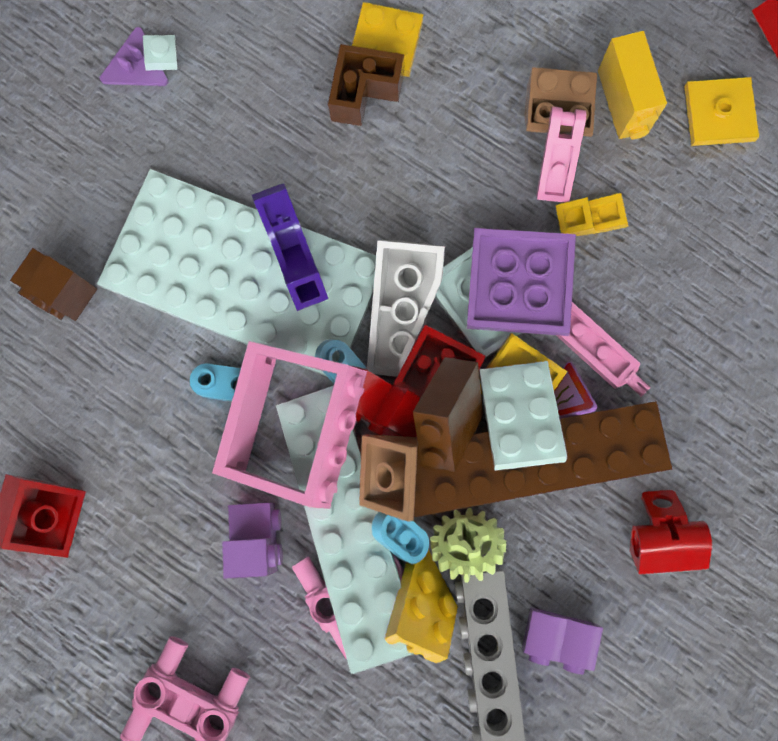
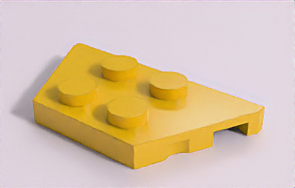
(423, 612)

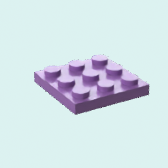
(521, 281)

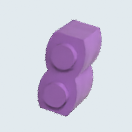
(561, 640)

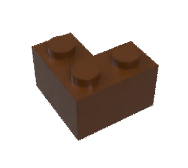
(362, 75)
(52, 286)

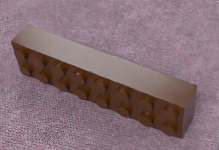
(598, 450)

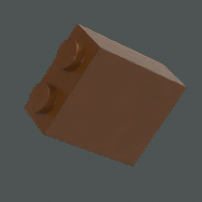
(448, 414)

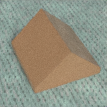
(389, 475)

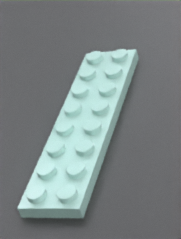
(354, 565)

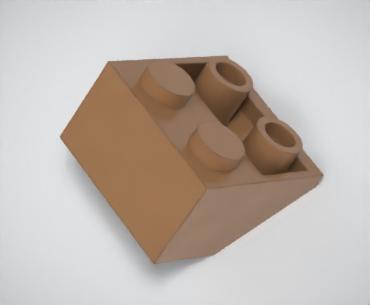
(559, 89)

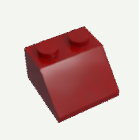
(38, 516)

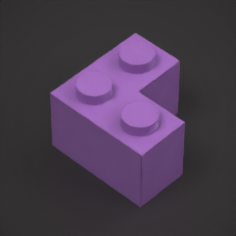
(252, 541)

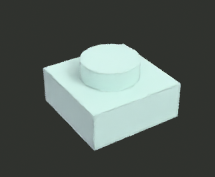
(160, 52)

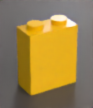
(631, 85)

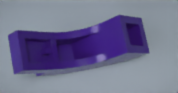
(290, 246)

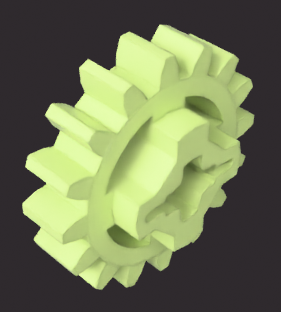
(456, 539)

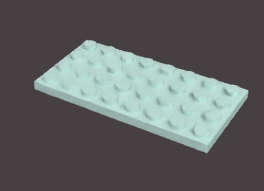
(219, 270)

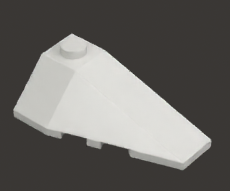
(402, 295)

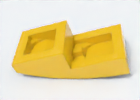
(592, 216)

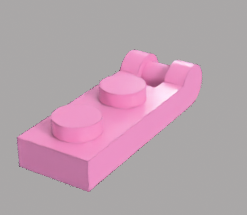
(560, 155)

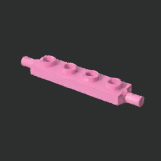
(602, 353)

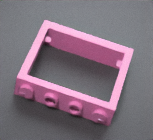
(247, 411)

